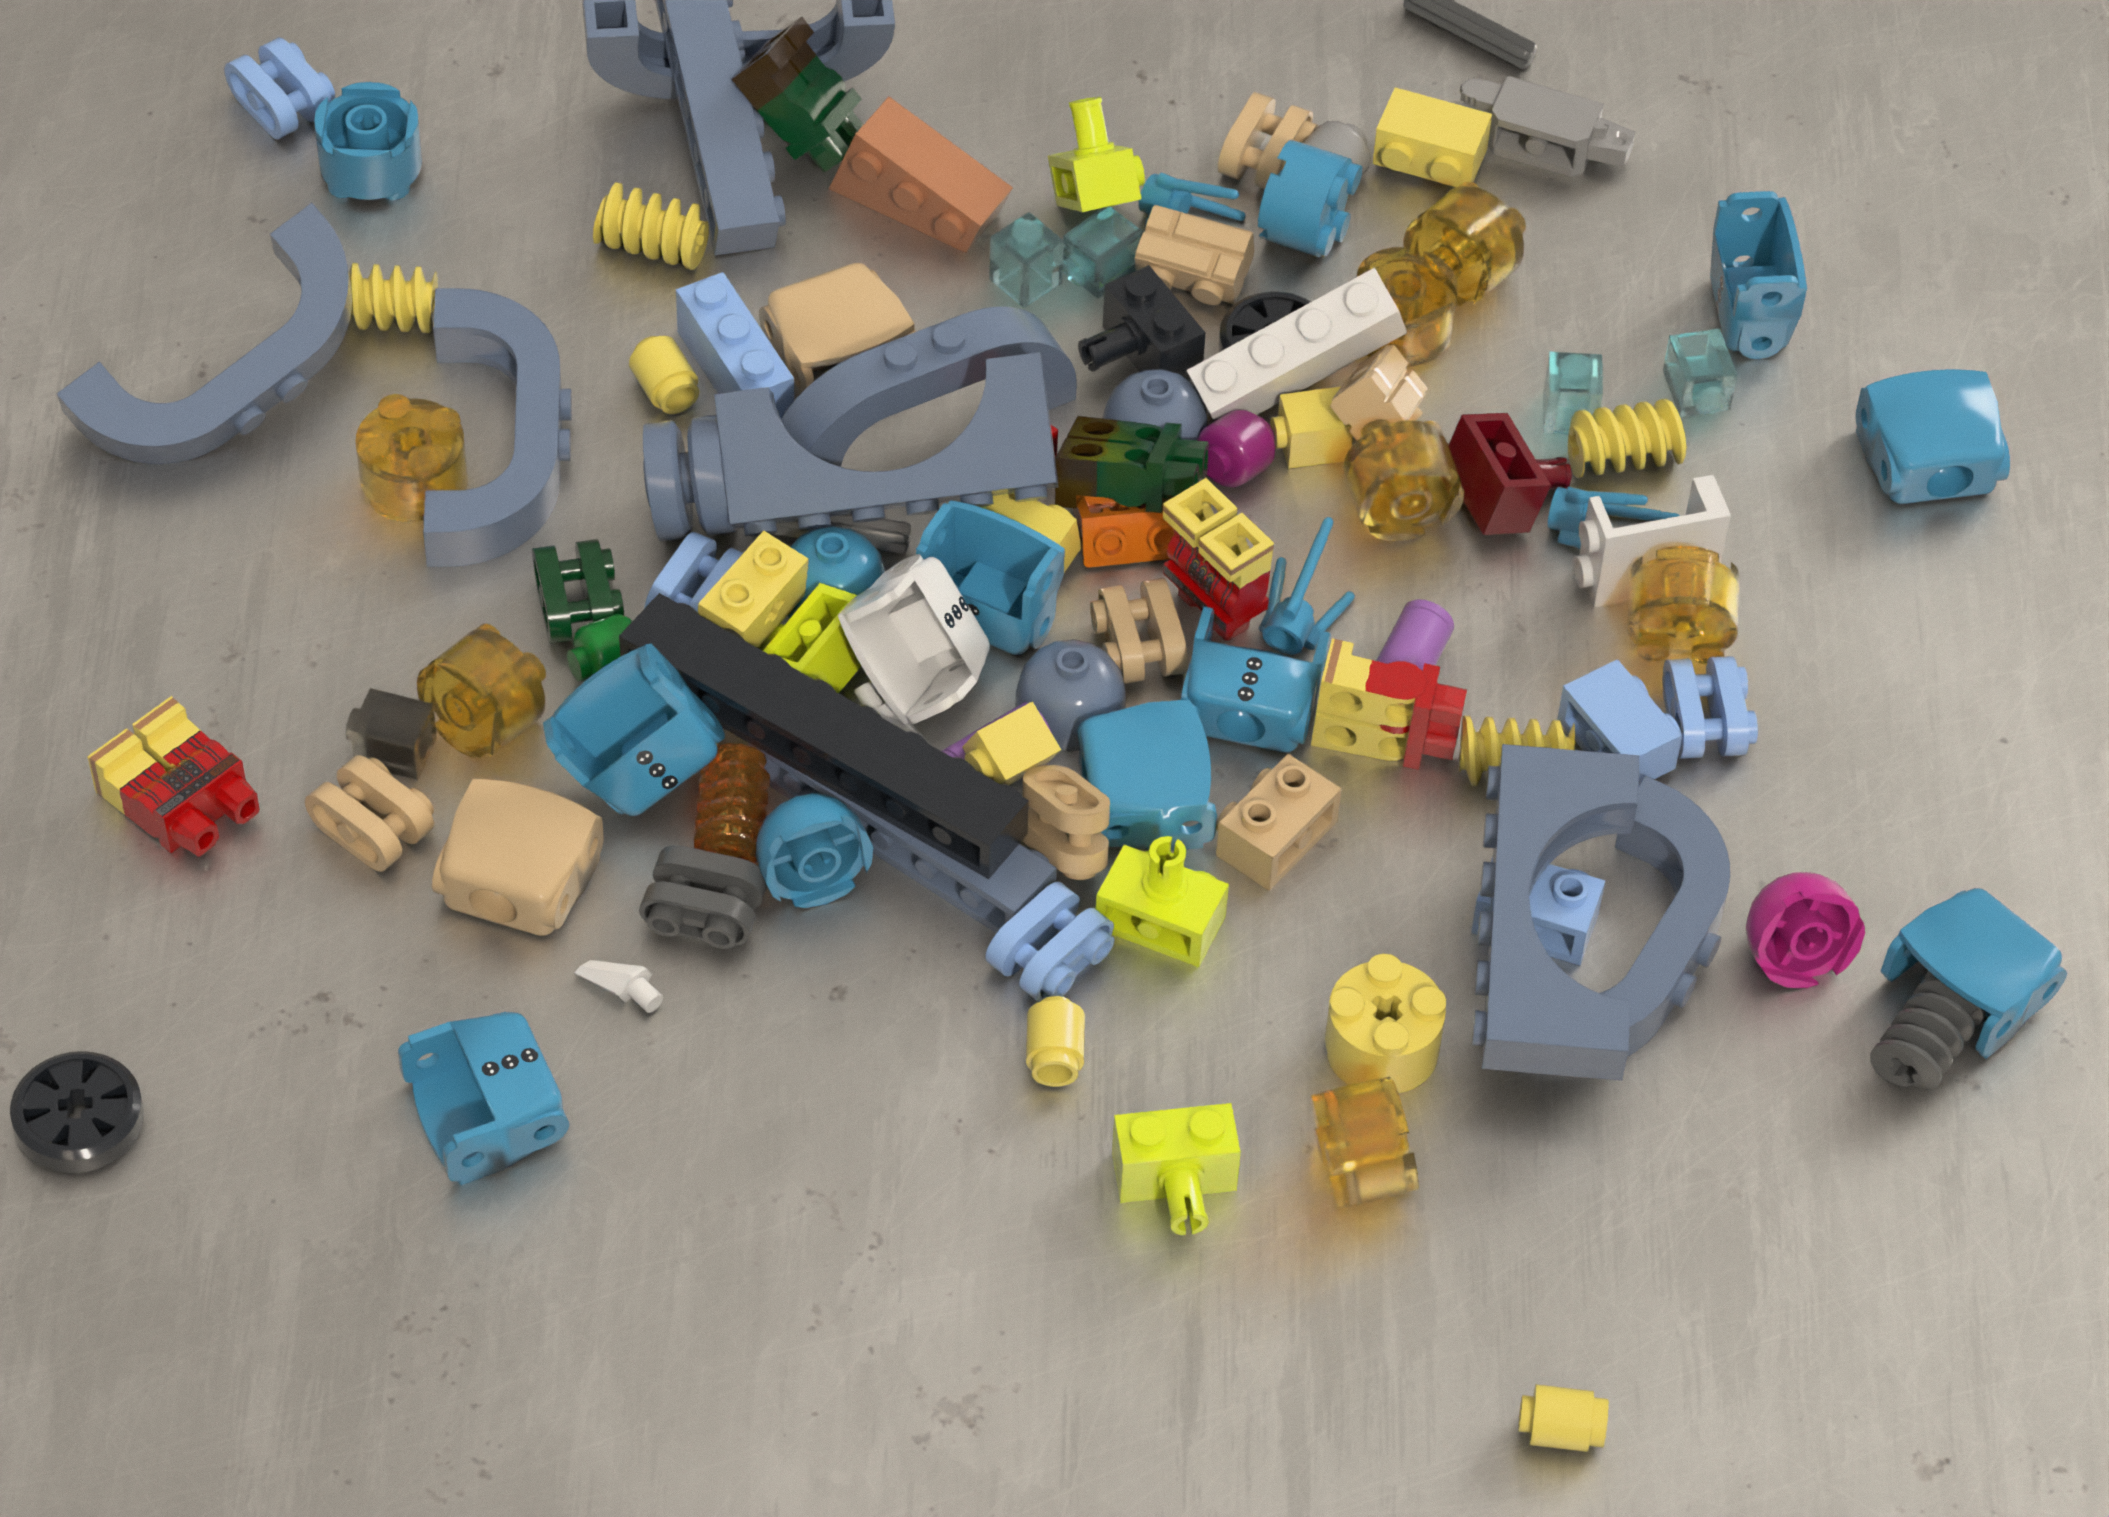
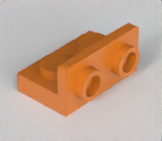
(1120, 533)

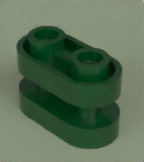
(593, 569)

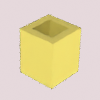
(1310, 429)
(1012, 746)

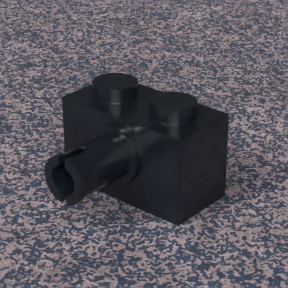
(1145, 325)

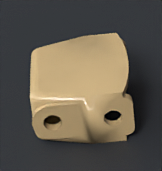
(831, 320)
(518, 856)

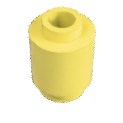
(664, 374)
(1055, 1041)
(1564, 1418)

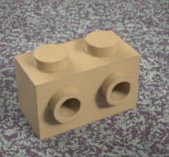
(1277, 821)

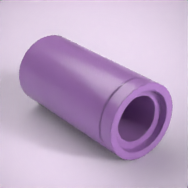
(1418, 634)

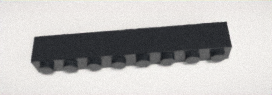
(836, 739)

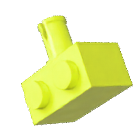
(1097, 170)
(815, 639)
(1162, 902)
(1177, 1158)

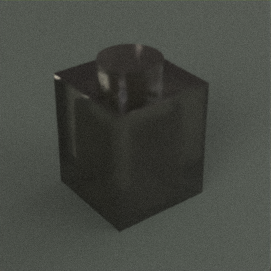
(393, 731)

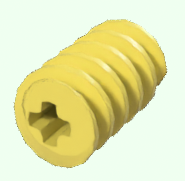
(651, 228)
(392, 299)
(1625, 434)
(1484, 747)

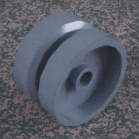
(681, 478)

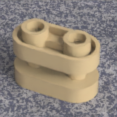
(1249, 132)
(1117, 618)
(370, 812)
(1067, 820)

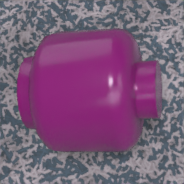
(1238, 447)

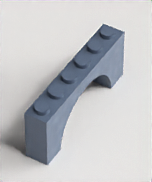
(998, 453)
(1533, 1009)

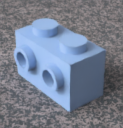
(1619, 717)
(1562, 911)

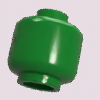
(596, 646)

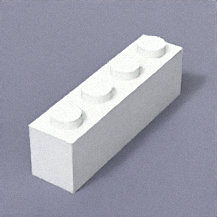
(1300, 348)

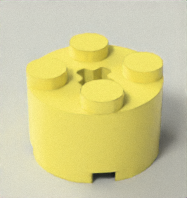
(1385, 1023)

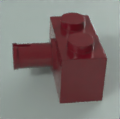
(1500, 474)

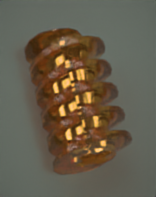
(732, 802)

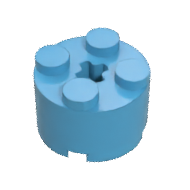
(368, 142)
(1308, 199)

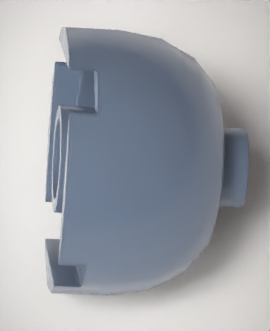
(1158, 399)
(1069, 685)

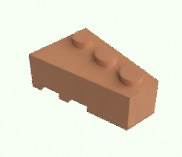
(919, 178)

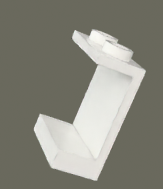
(1610, 552)

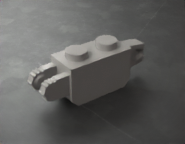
(1547, 126)

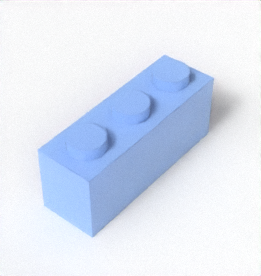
(730, 341)

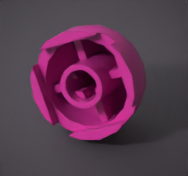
(1803, 929)

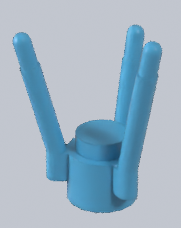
(1176, 195)
(1571, 505)
(1290, 623)

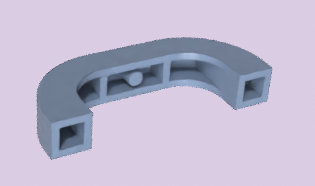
(637, 60)
(917, 370)
(249, 387)
(510, 510)
(1693, 857)

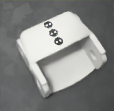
(916, 638)

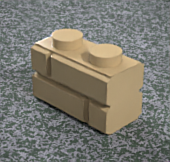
(1196, 254)
(1379, 390)

